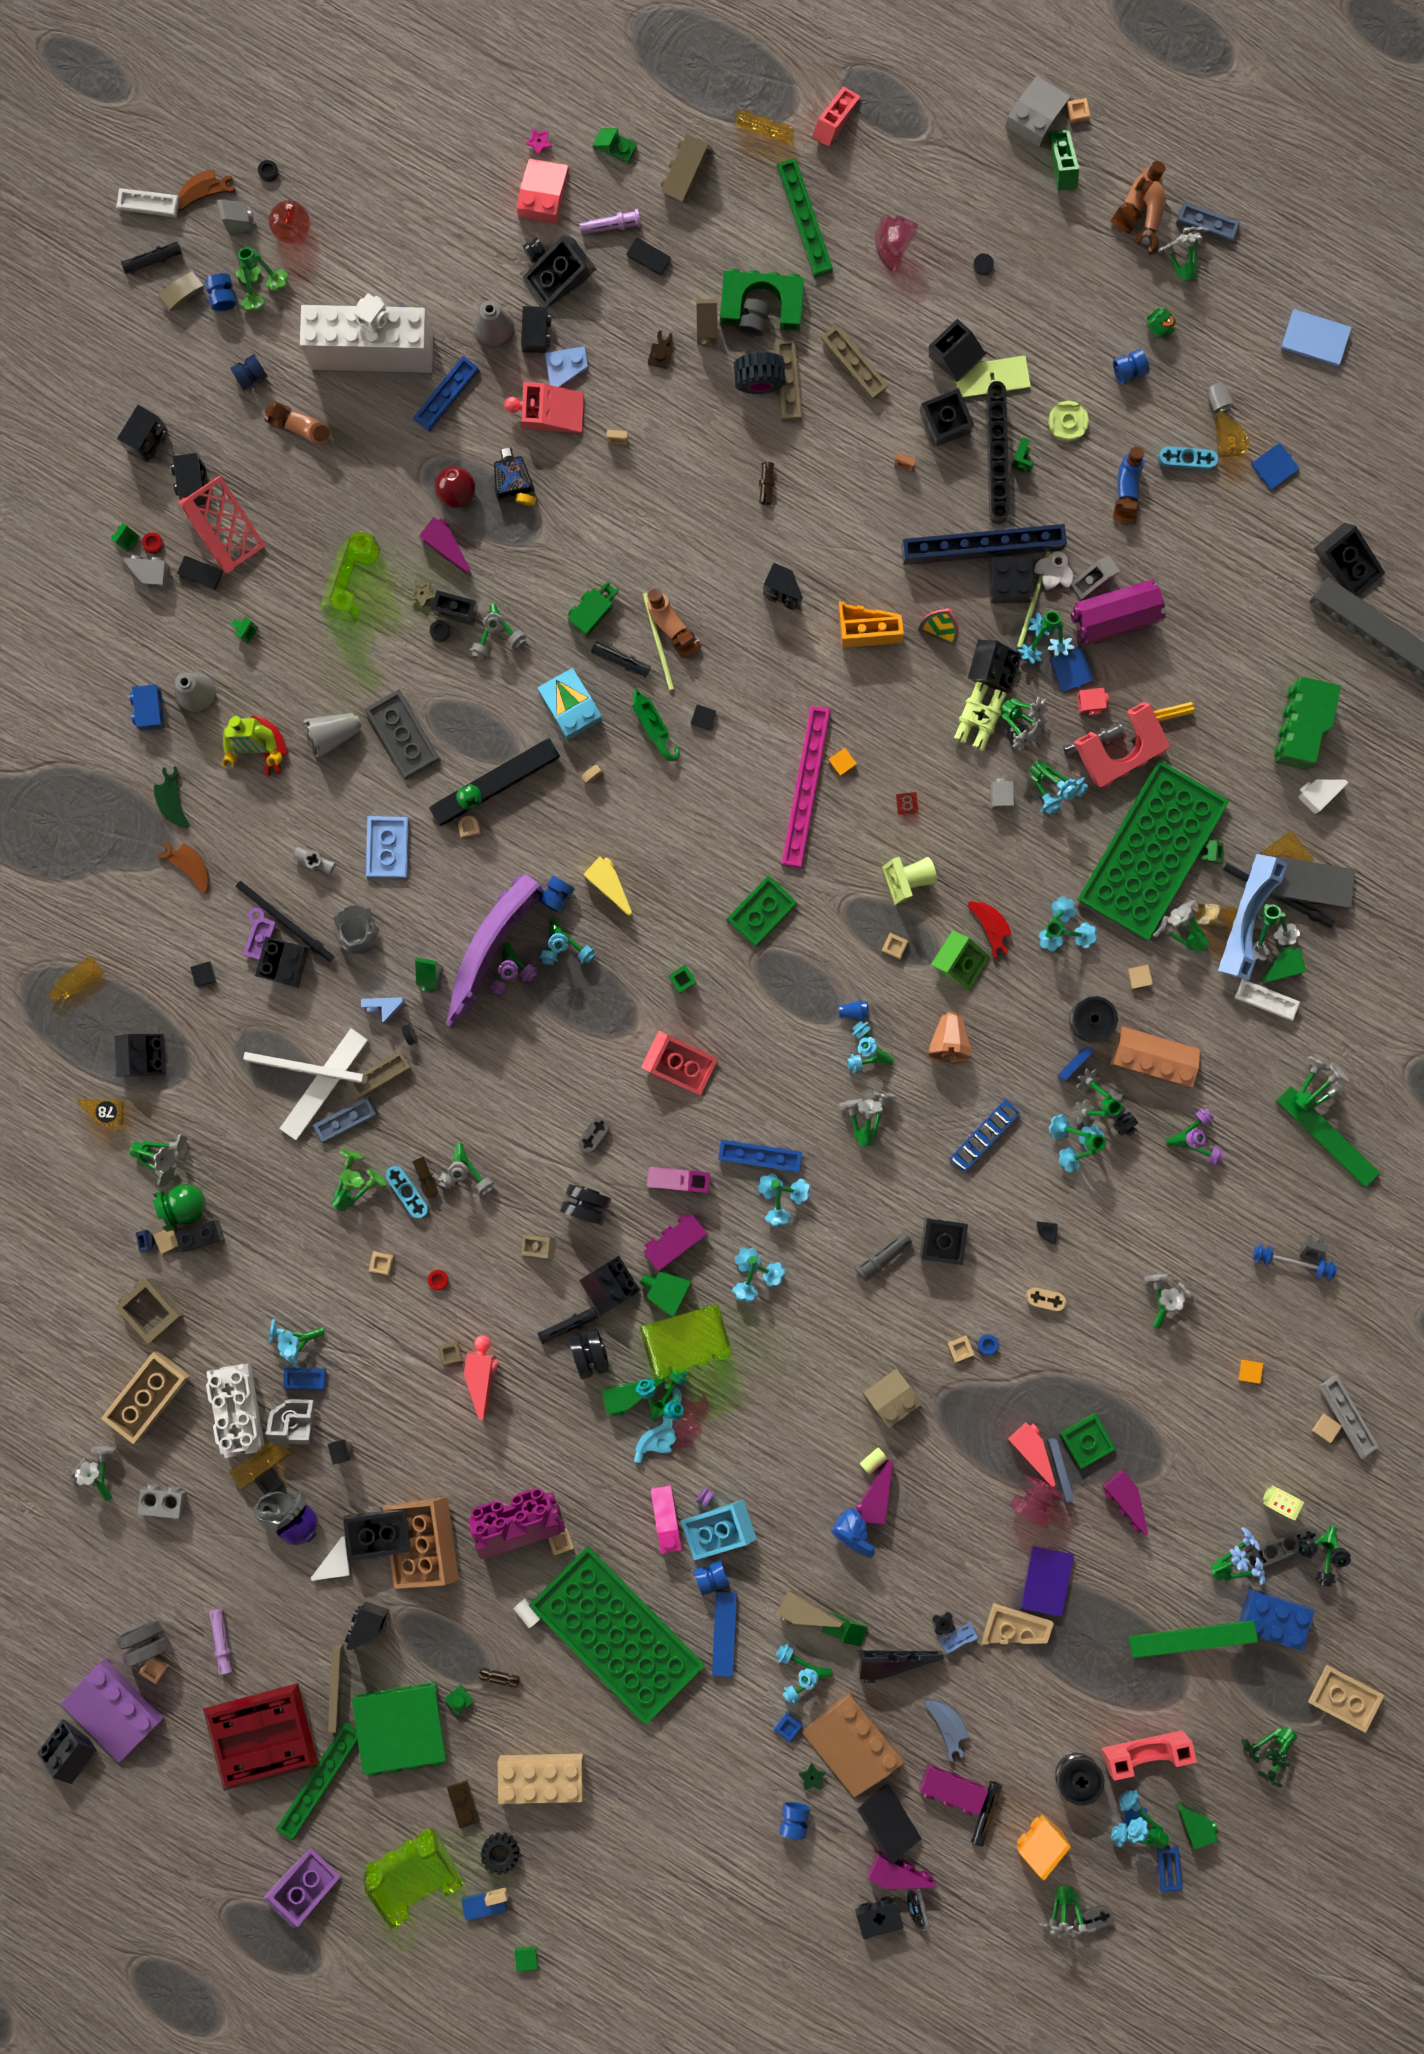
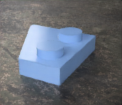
(565, 365)

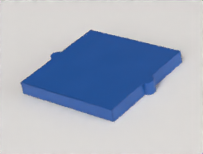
(1275, 466)
(1072, 670)

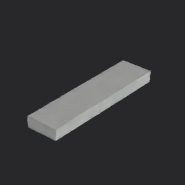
(1348, 1416)

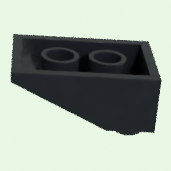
(559, 271)
(1349, 559)
(376, 1534)

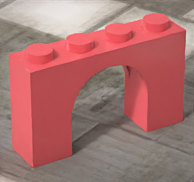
(1149, 743)
(1172, 1746)

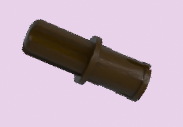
(425, 1177)

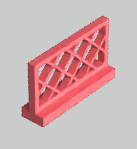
(206, 533)

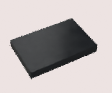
(889, 1823)

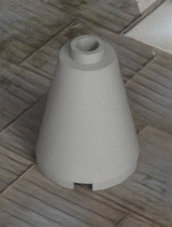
(493, 324)
(194, 691)
(330, 731)

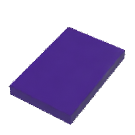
(1047, 1581)

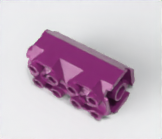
(1118, 612)
(525, 1521)

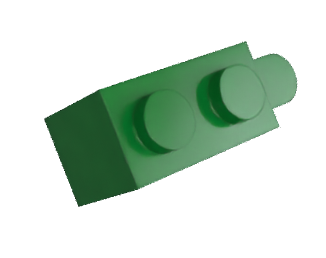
(592, 609)

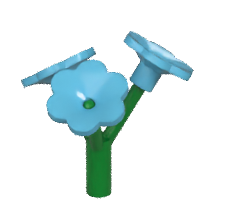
(772, 1186)
(748, 1261)
(288, 1341)

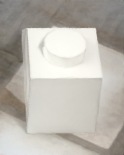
(1320, 793)

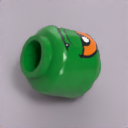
(1161, 323)

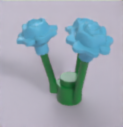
(1068, 787)
(1137, 1828)

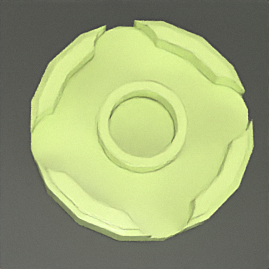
(1068, 421)

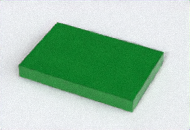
(761, 911)

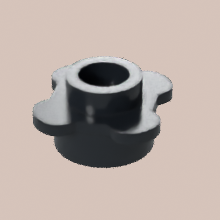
(948, 1627)

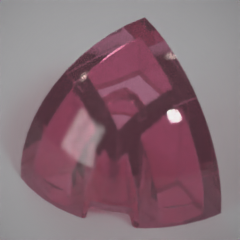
(893, 239)

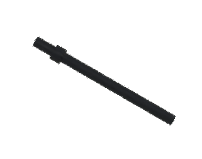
(1314, 914)
(315, 945)

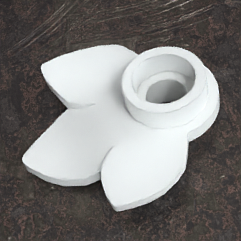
(1054, 573)

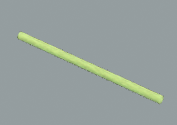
(1031, 607)
(659, 645)

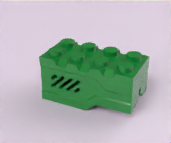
(1306, 717)

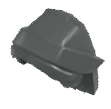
(356, 929)
(278, 1509)

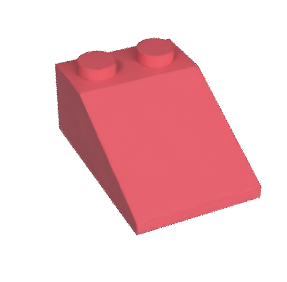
(542, 191)
(679, 1063)

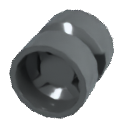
(754, 313)

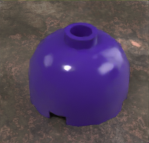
(301, 1528)

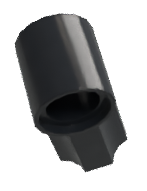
(340, 1451)

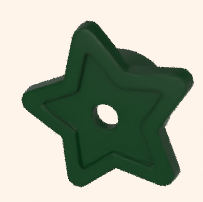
(812, 1771)

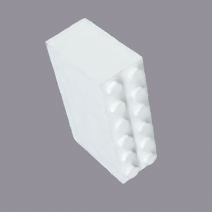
(337, 342)

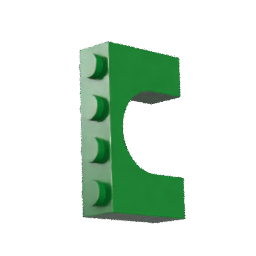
(738, 284)

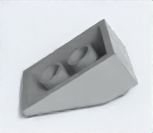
(1037, 111)

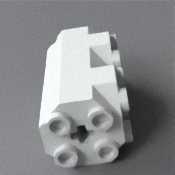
(235, 1410)

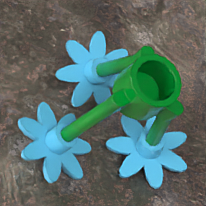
(1044, 625)

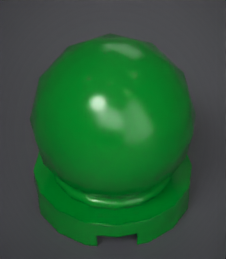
(181, 1205)

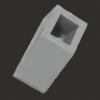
(151, 572)

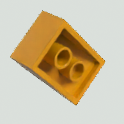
(1043, 1846)

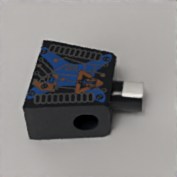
(511, 475)

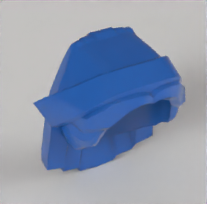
(851, 1531)

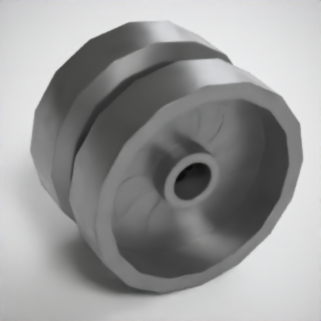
(143, 1645)

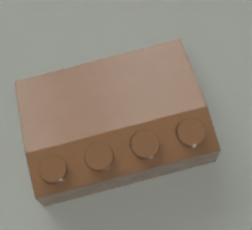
(431, 1545)
(853, 1745)

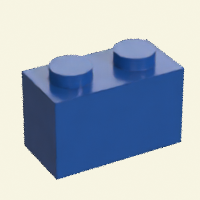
(147, 707)

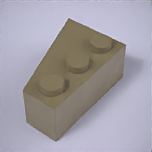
(685, 168)

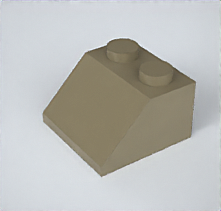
(892, 1398)

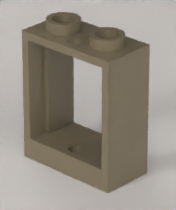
(165, 1324)

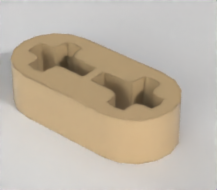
(1046, 1294)

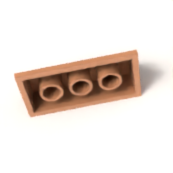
(1156, 1057)

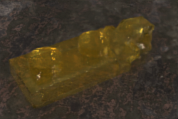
(76, 979)

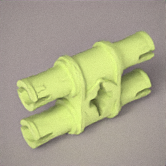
(990, 716)

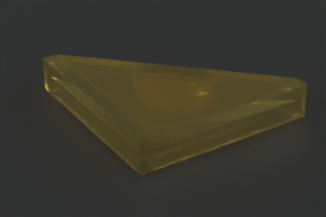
(1288, 847)

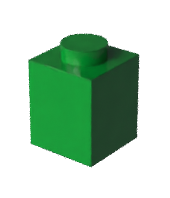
(682, 979)

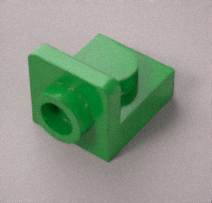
(1022, 452)

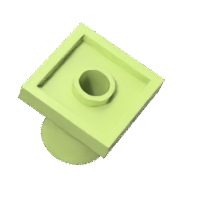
(902, 879)

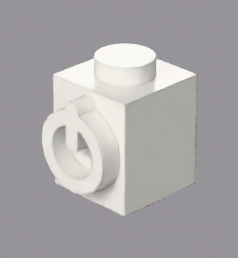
(371, 312)

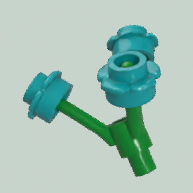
(672, 1409)

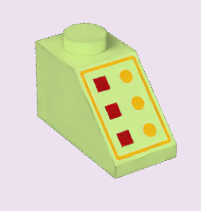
(1283, 1502)

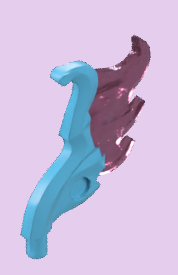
(672, 1431)

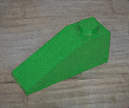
(1064, 160)
(428, 974)
(623, 1396)

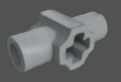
(323, 864)

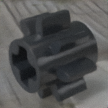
(1125, 1123)

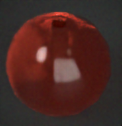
(289, 221)

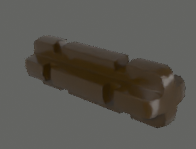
(499, 1677)

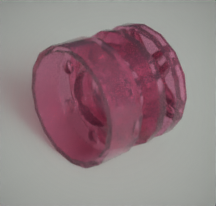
(1036, 1501)

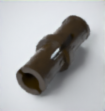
(766, 483)

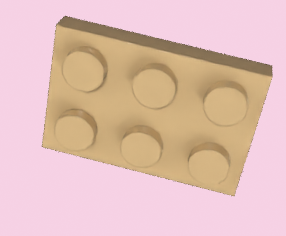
(1346, 1698)

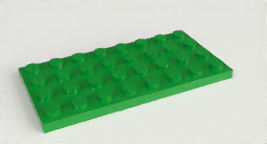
(1153, 850)
(617, 1635)

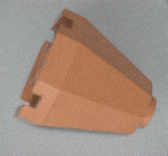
(950, 1040)

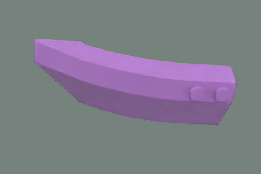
(494, 929)

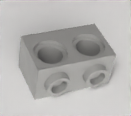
(162, 1507)

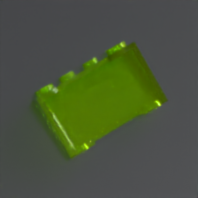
(359, 548)
(685, 1341)
(410, 1875)

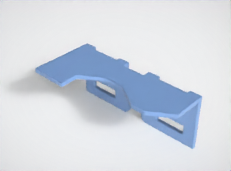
(961, 1635)

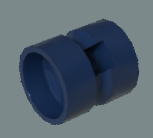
(248, 372)

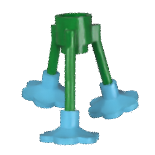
(1052, 936)
(1089, 1136)

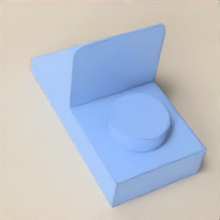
(388, 1005)

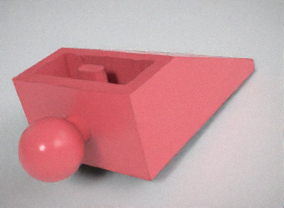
(554, 410)
(478, 1374)

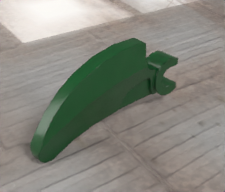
(168, 799)

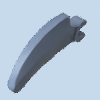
(950, 1725)

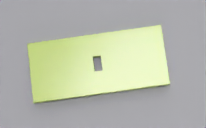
(1010, 371)

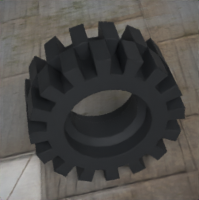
(500, 1866)

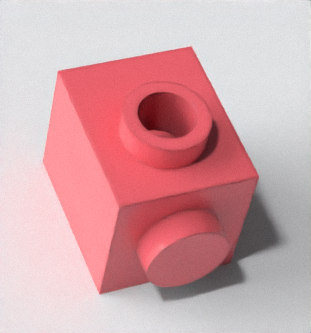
(1092, 701)

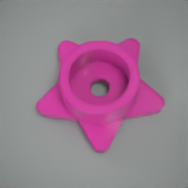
(539, 146)

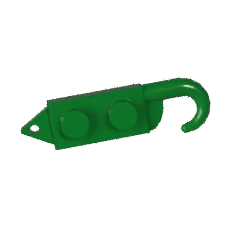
(653, 724)

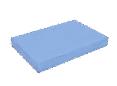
(1316, 337)
(387, 847)

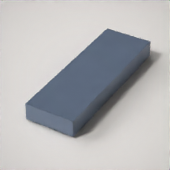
(1218, 225)
(345, 1120)
(1060, 1469)

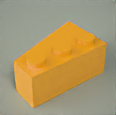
(868, 627)

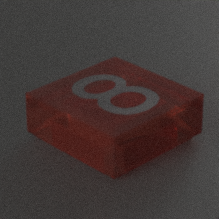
(907, 803)

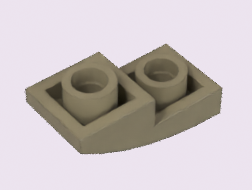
(177, 293)

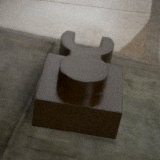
(660, 352)

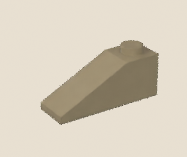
(706, 322)
(801, 1611)

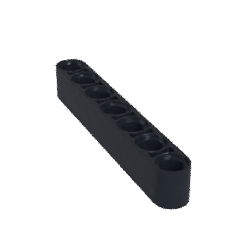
(1000, 443)
(499, 779)

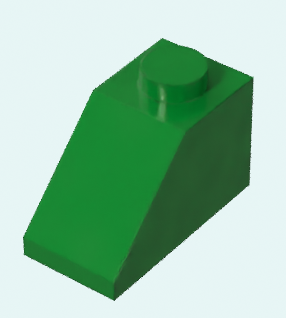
(1285, 964)
(1197, 1826)

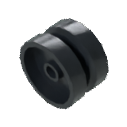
(1081, 1022)
(585, 1204)
(589, 1353)
(1078, 1791)

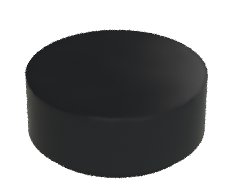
(268, 170)
(983, 264)
(439, 630)
(409, 1034)

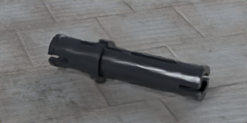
(160, 254)
(621, 659)
(567, 1326)
(986, 1813)

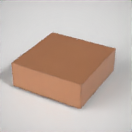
(904, 462)

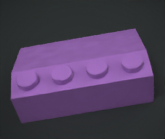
(112, 1710)

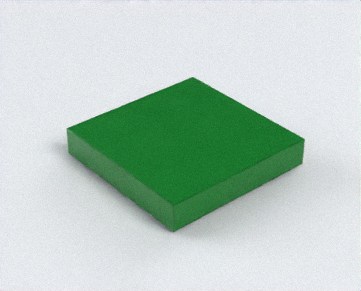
(1087, 1441)

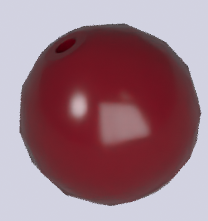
(455, 487)

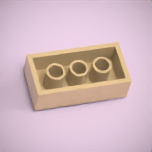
(145, 1397)
(540, 1778)

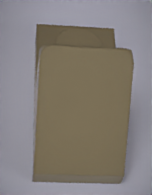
(538, 1246)

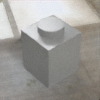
(1002, 794)

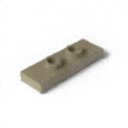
(381, 1074)

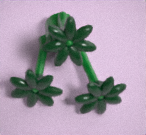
(1285, 1740)

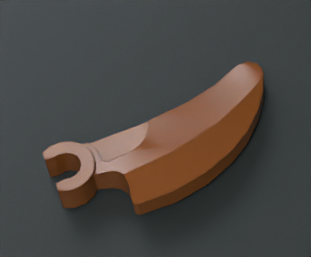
(201, 186)
(189, 862)

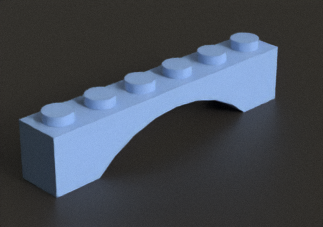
(1264, 877)

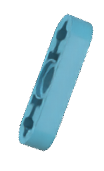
(1202, 464)
(411, 1207)

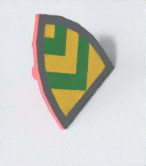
(941, 625)

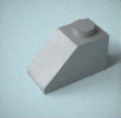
(235, 216)
(1095, 577)

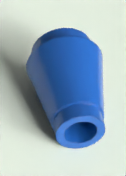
(854, 1010)

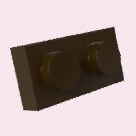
(463, 1804)

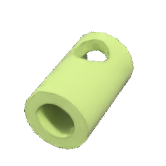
(873, 1461)

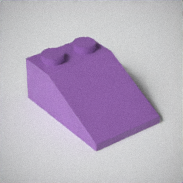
(301, 1888)

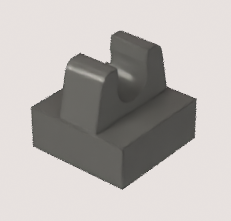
(1313, 1250)

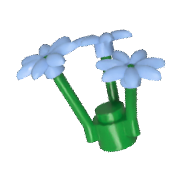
(1223, 1568)

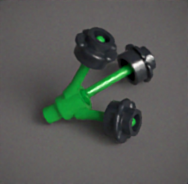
(1339, 1557)

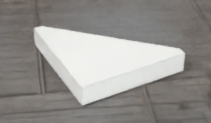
(335, 1564)

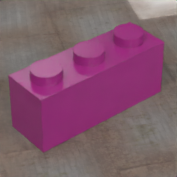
(674, 1241)
(953, 1790)

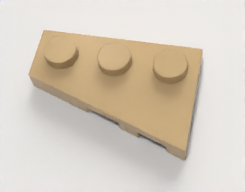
(1014, 1626)

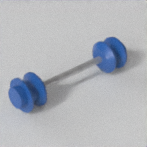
(1322, 1268)

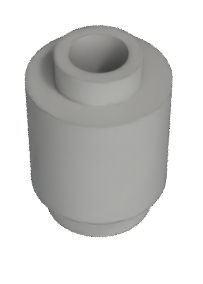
(1220, 398)

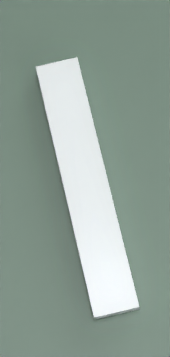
(305, 1068)
(323, 1086)

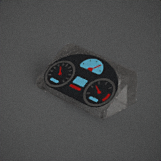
(917, 1909)

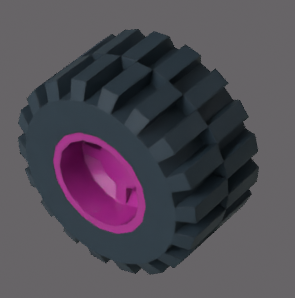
(759, 373)

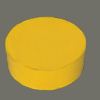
(525, 499)

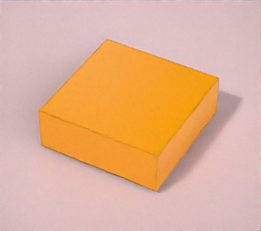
(842, 762)
(1250, 1371)

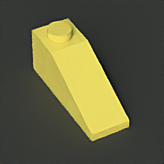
(606, 880)

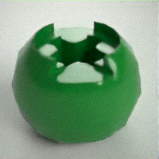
(469, 797)

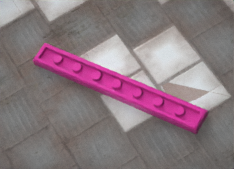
(805, 787)

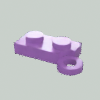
(261, 928)

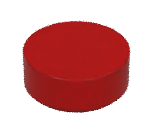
(152, 543)
(438, 1279)

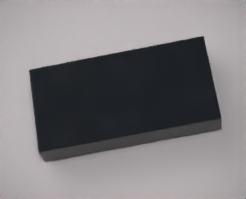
(648, 256)
(200, 572)

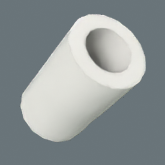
(525, 1612)

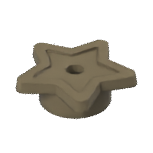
(422, 588)

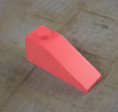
(835, 116)
(1031, 1446)

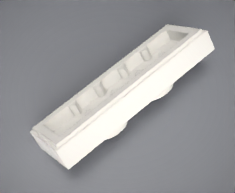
(148, 202)
(1267, 1000)

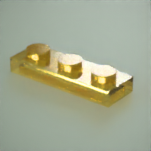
(764, 126)
(259, 1464)

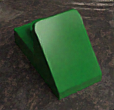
(613, 144)
(850, 1633)

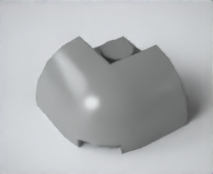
(291, 1423)

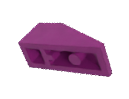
(441, 540)
(875, 1499)

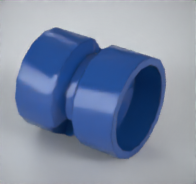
(220, 291)
(1133, 365)
(556, 894)
(711, 1578)
(794, 1823)

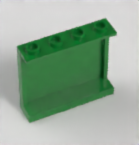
(399, 1729)

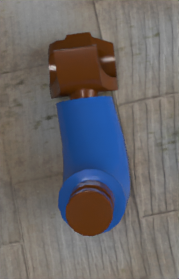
(1128, 486)

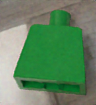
(666, 1290)

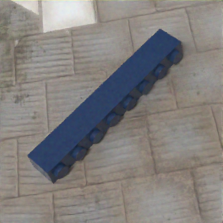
(983, 544)

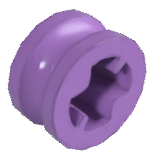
(705, 1496)

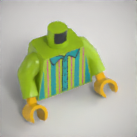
(248, 736)

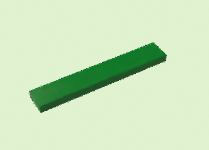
(804, 217)
(1329, 1139)
(1193, 1638)
(318, 1781)

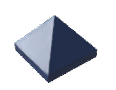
(145, 1240)

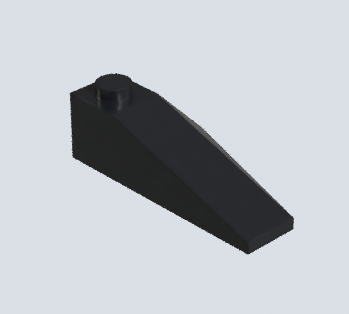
(885, 1663)

